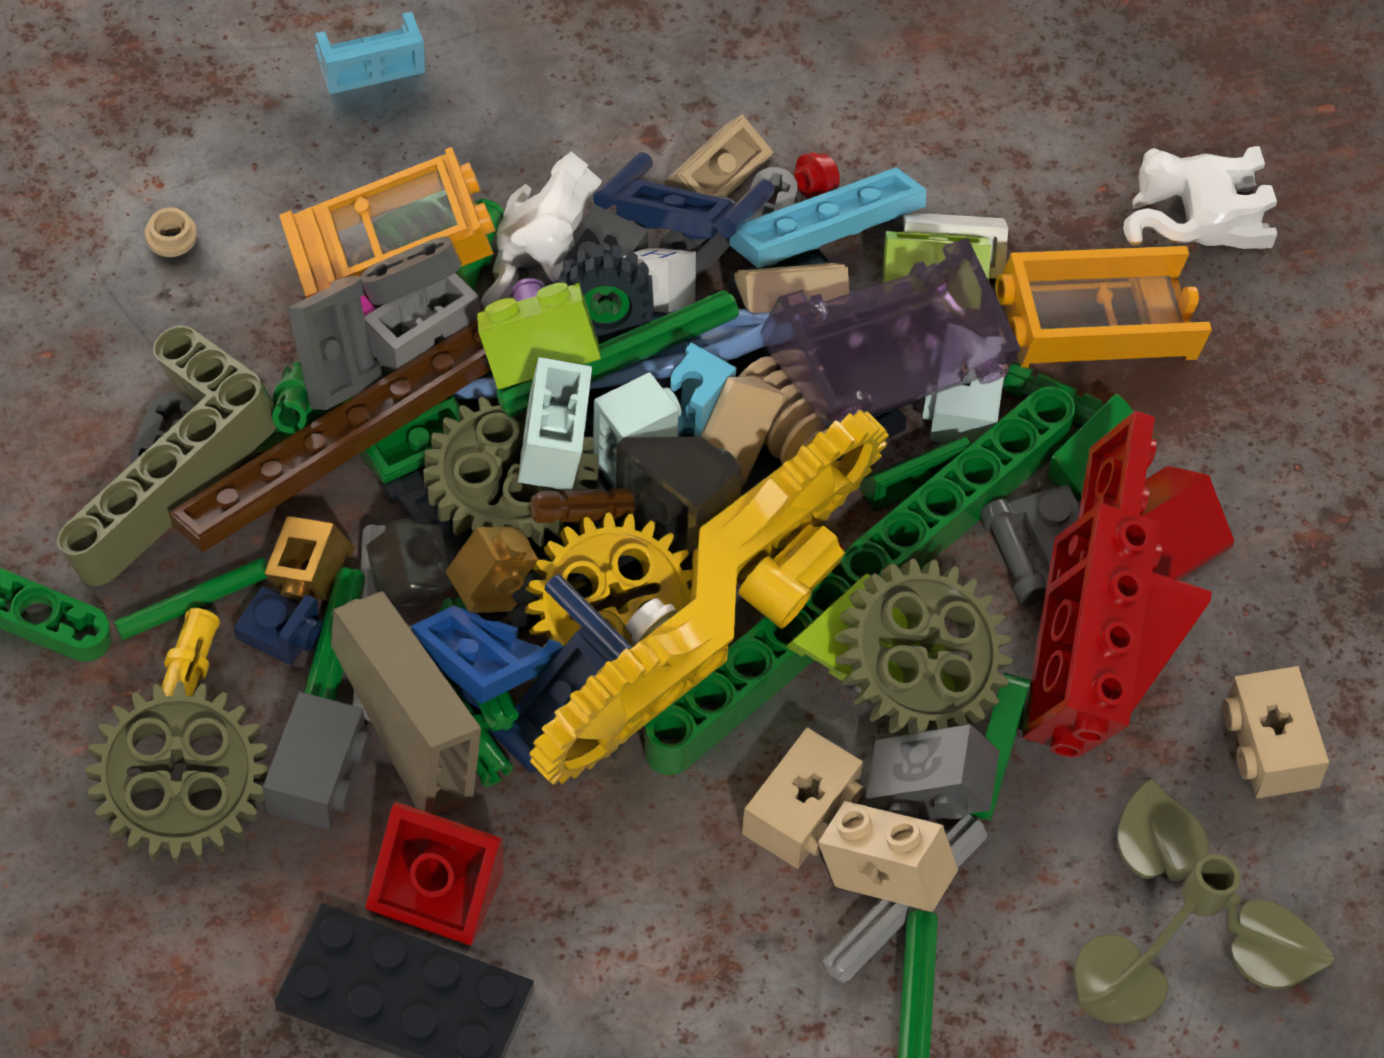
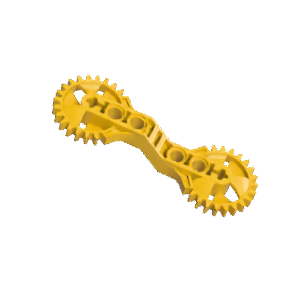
(697, 638)

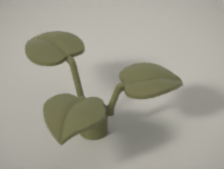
(1162, 838)

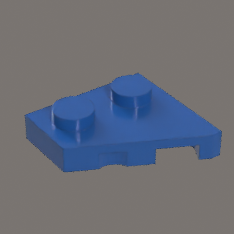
(482, 653)

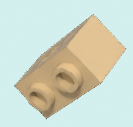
(1275, 732)
(802, 798)
(888, 856)

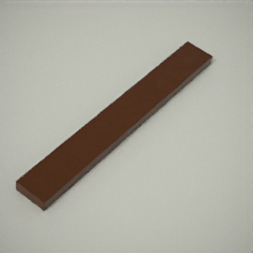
(332, 440)

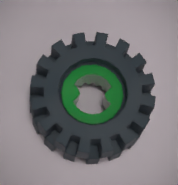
(614, 274)

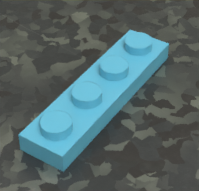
(828, 217)

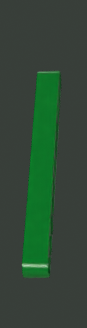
(871, 553)

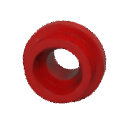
(816, 174)

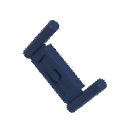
(677, 209)
(568, 672)

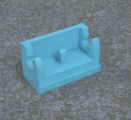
(371, 58)
(701, 381)

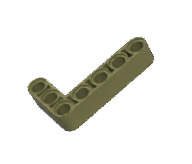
(195, 453)

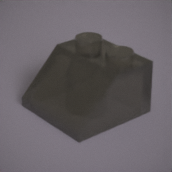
(677, 484)

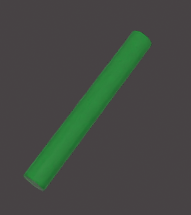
(191, 598)

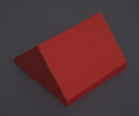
(1189, 518)
(436, 873)

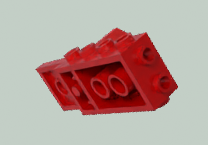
(1104, 609)

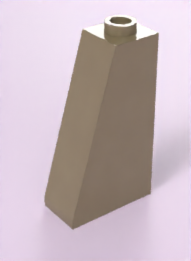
(408, 703)

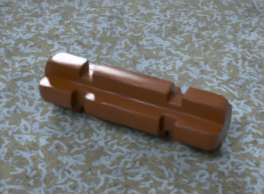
(578, 504)

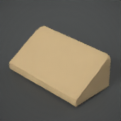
(723, 160)
(763, 286)
(743, 419)

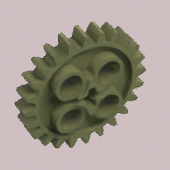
(469, 454)
(925, 601)
(180, 723)

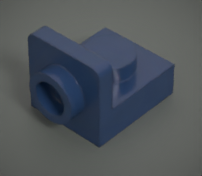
(279, 625)

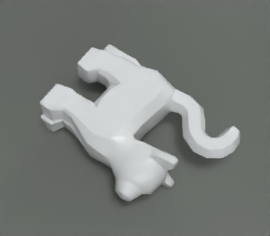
(1210, 200)
(541, 226)

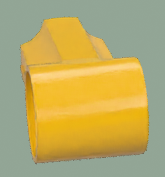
(785, 583)

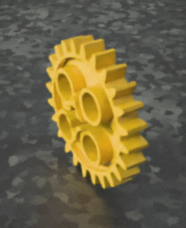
(597, 556)

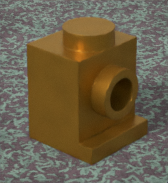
(307, 558)
(492, 568)

